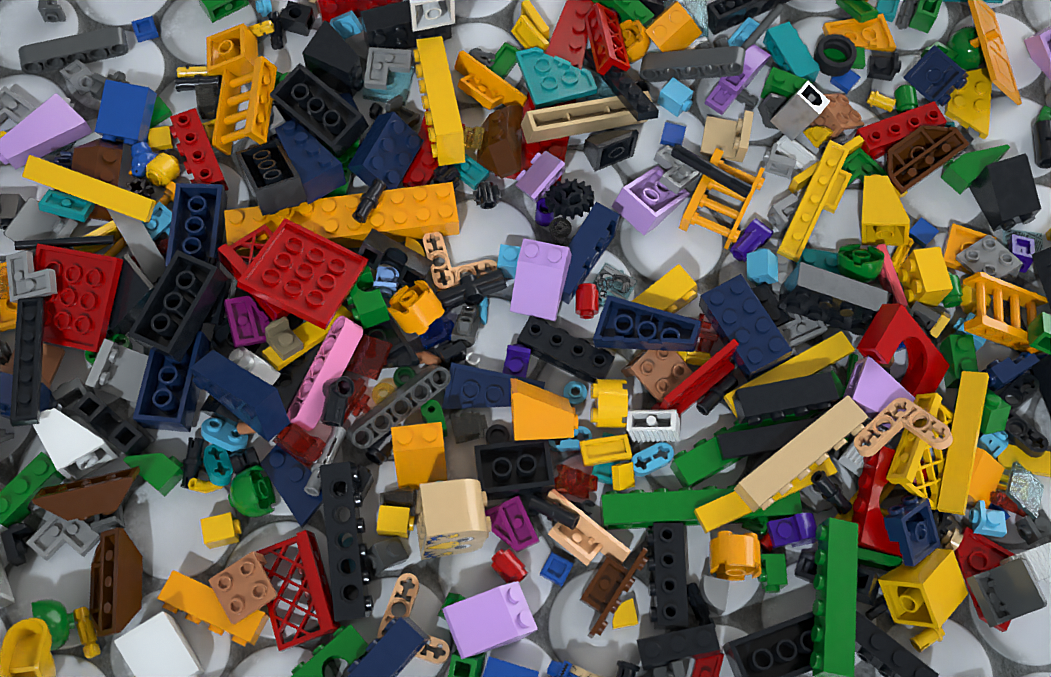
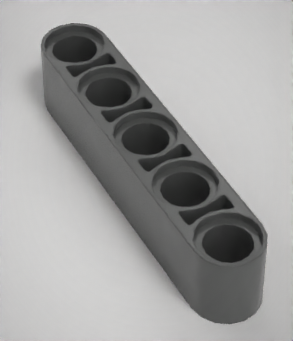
(62, 51)
(693, 64)
(410, 404)

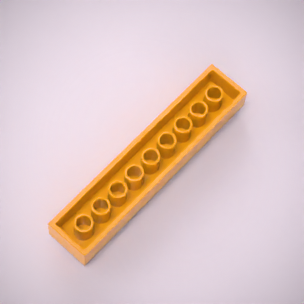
(398, 215)

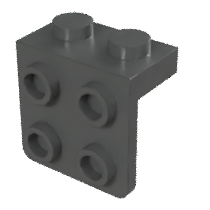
(1007, 592)

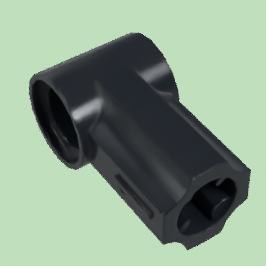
(336, 400)

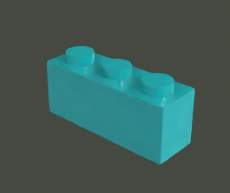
(790, 52)

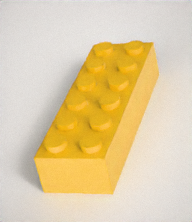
(439, 101)

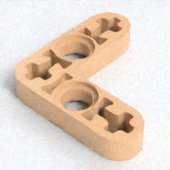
(453, 274)
(903, 419)
(388, 616)

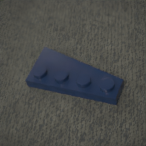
(480, 388)

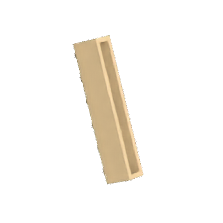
(576, 119)
(800, 453)

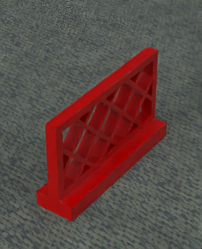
(237, 265)
(700, 381)
(318, 588)

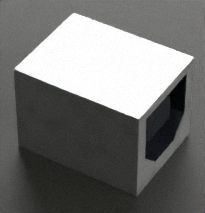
(800, 111)

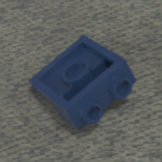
(936, 76)
(1006, 371)
(913, 528)

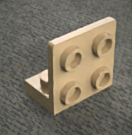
(727, 136)

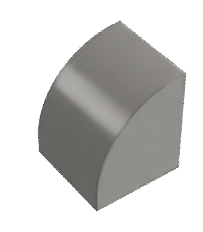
(714, 593)

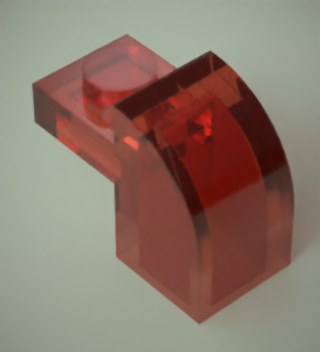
(299, 444)

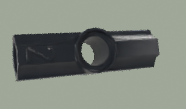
(471, 289)

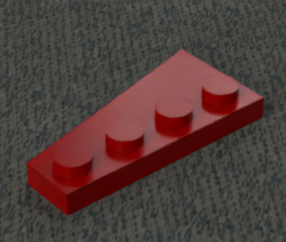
(422, 167)

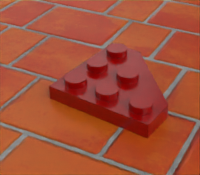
(978, 555)

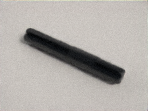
(711, 170)

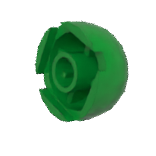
(968, 56)
(860, 263)
(252, 493)
(56, 618)

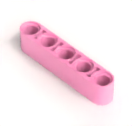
(328, 364)

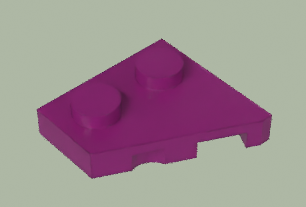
(246, 321)
(513, 524)

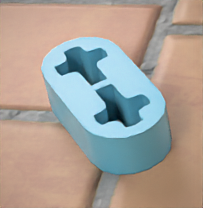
(570, 444)
(649, 454)

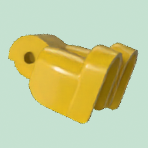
(27, 650)

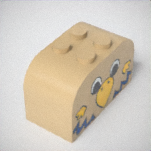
(451, 518)

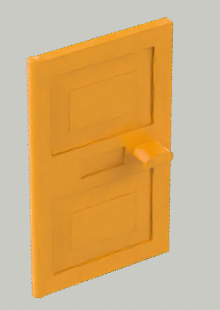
(993, 49)

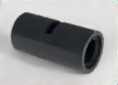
(1042, 143)

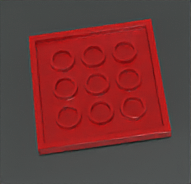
(303, 273)
(84, 296)

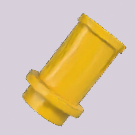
(880, 101)
(927, 638)

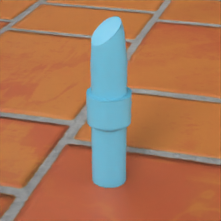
(482, 310)

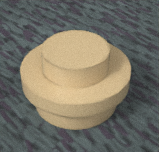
(951, 539)

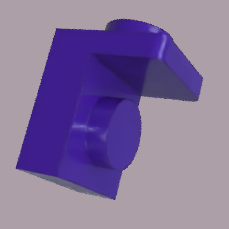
(1022, 248)
(517, 360)

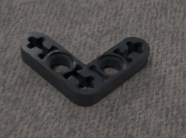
(1014, 419)

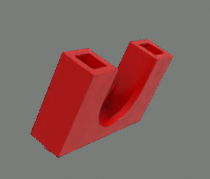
(884, 335)
(866, 506)

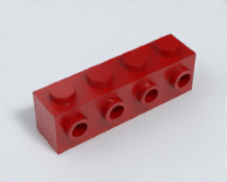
(888, 132)
(196, 148)

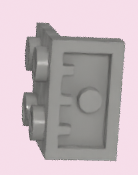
(36, 224)
(992, 258)
(118, 371)

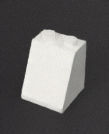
(431, 13)
(71, 446)
(159, 649)

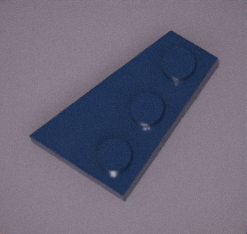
(290, 480)

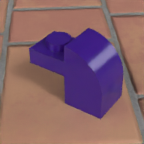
(793, 530)

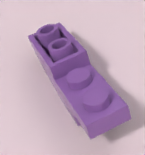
(730, 87)

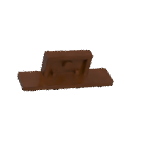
(607, 586)

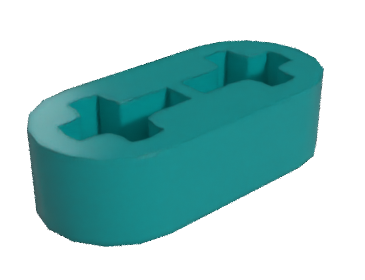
(223, 464)

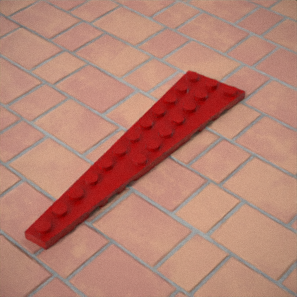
(568, 43)

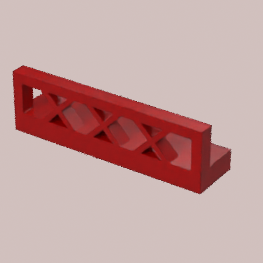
(606, 39)

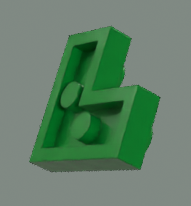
(861, 165)

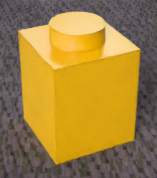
(395, 521)
(221, 530)

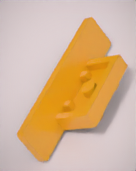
(485, 85)

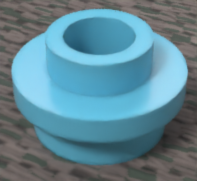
(263, 7)
(575, 399)

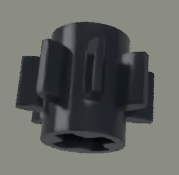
(446, 174)
(140, 187)
(486, 195)

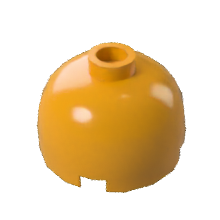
(635, 40)

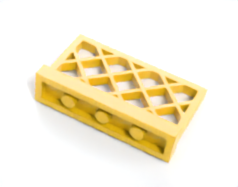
(911, 448)

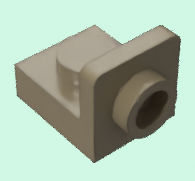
(282, 338)

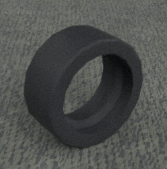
(840, 43)

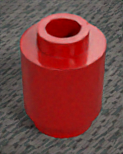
(587, 301)
(508, 566)

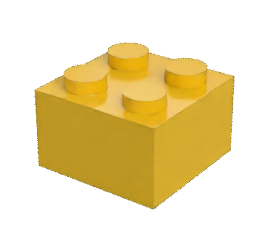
(925, 277)

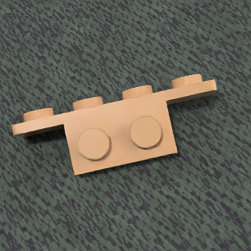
(587, 537)

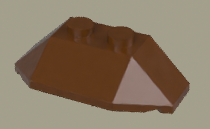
(502, 142)
(922, 154)
(101, 161)
(87, 496)
(115, 582)

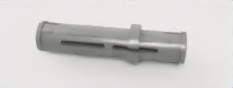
(336, 437)

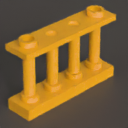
(258, 110)
(700, 199)
(996, 329)

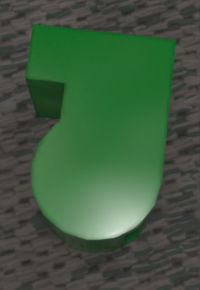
(432, 413)

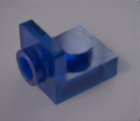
(438, 332)

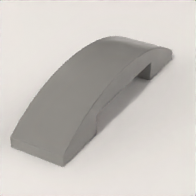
(140, 245)

